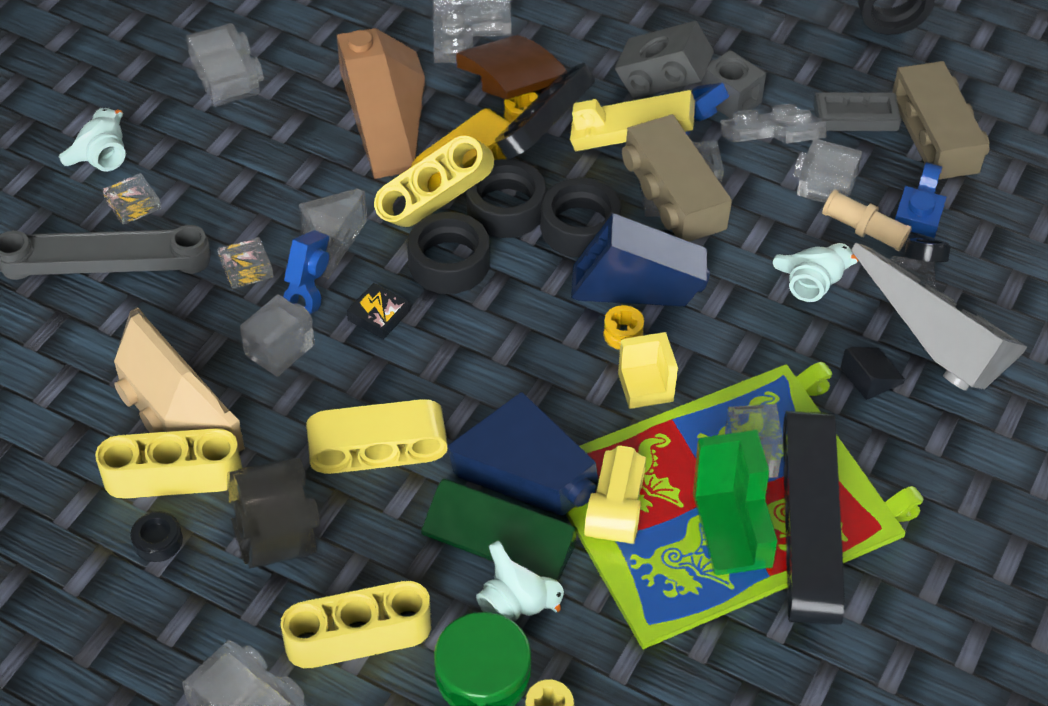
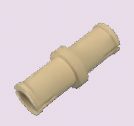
(866, 220)

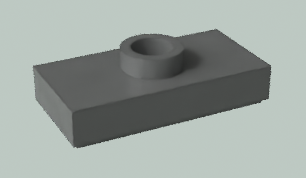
(858, 111)

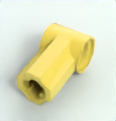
(616, 505)

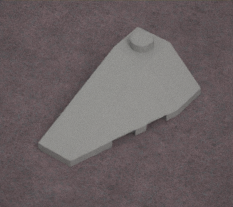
(957, 340)

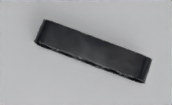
(812, 519)

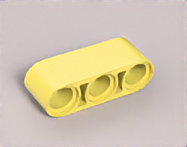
(414, 181)
(376, 436)
(167, 462)
(338, 641)

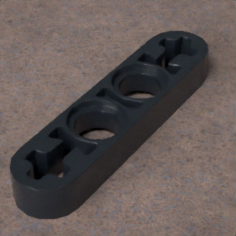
(545, 111)

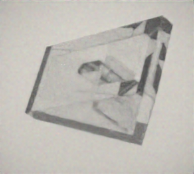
(337, 216)

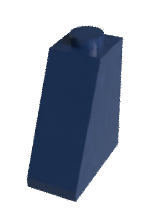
(639, 266)
(525, 458)

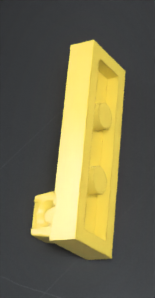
(608, 125)

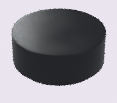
(927, 250)
(156, 536)

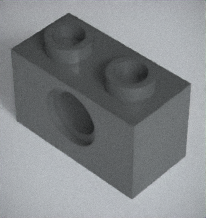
(664, 59)

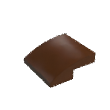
(511, 66)

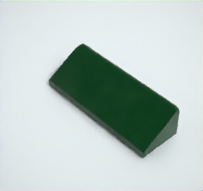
(477, 520)

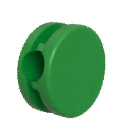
(482, 661)

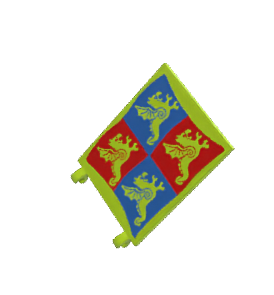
(667, 575)

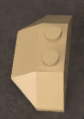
(165, 385)

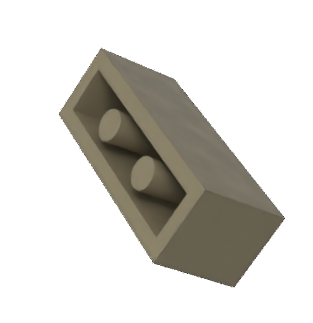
(940, 119)
(676, 178)

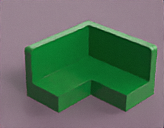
(732, 502)

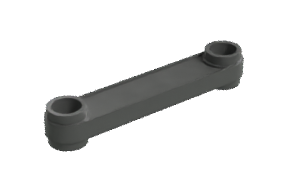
(104, 252)

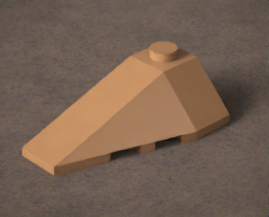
(385, 97)

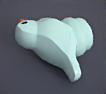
(98, 142)
(815, 269)
(517, 589)

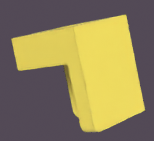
(647, 370)

